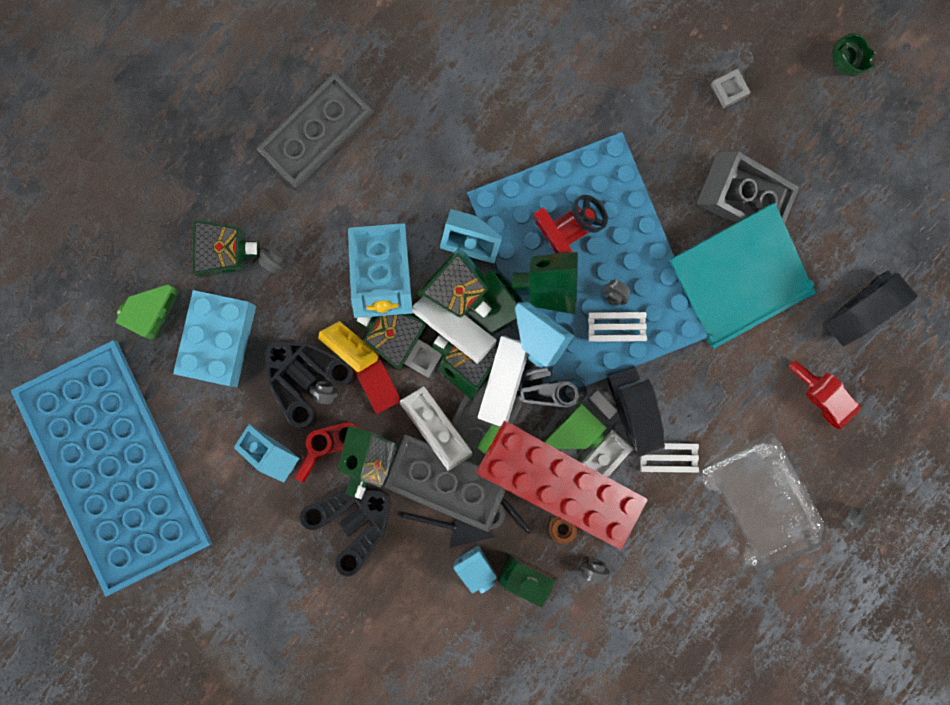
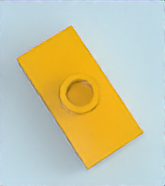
(348, 346)

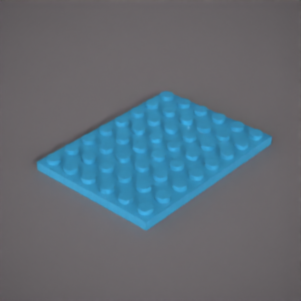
(626, 250)

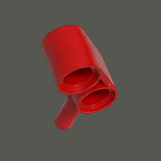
(828, 395)
(335, 444)

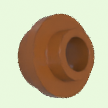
(562, 538)

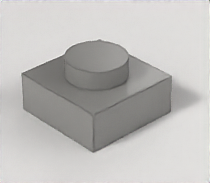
(730, 88)
(423, 358)
(603, 403)

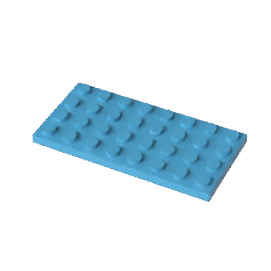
(111, 467)

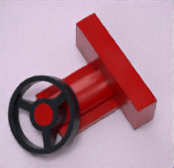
(572, 224)

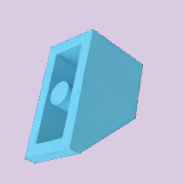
(471, 235)
(541, 335)
(266, 453)
(475, 570)

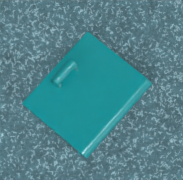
(742, 275)

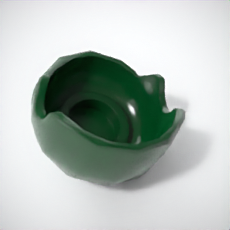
(852, 55)

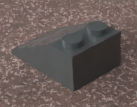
(743, 186)

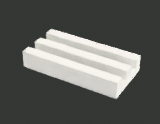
(642, 337)
(694, 458)

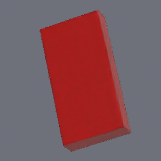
(378, 386)

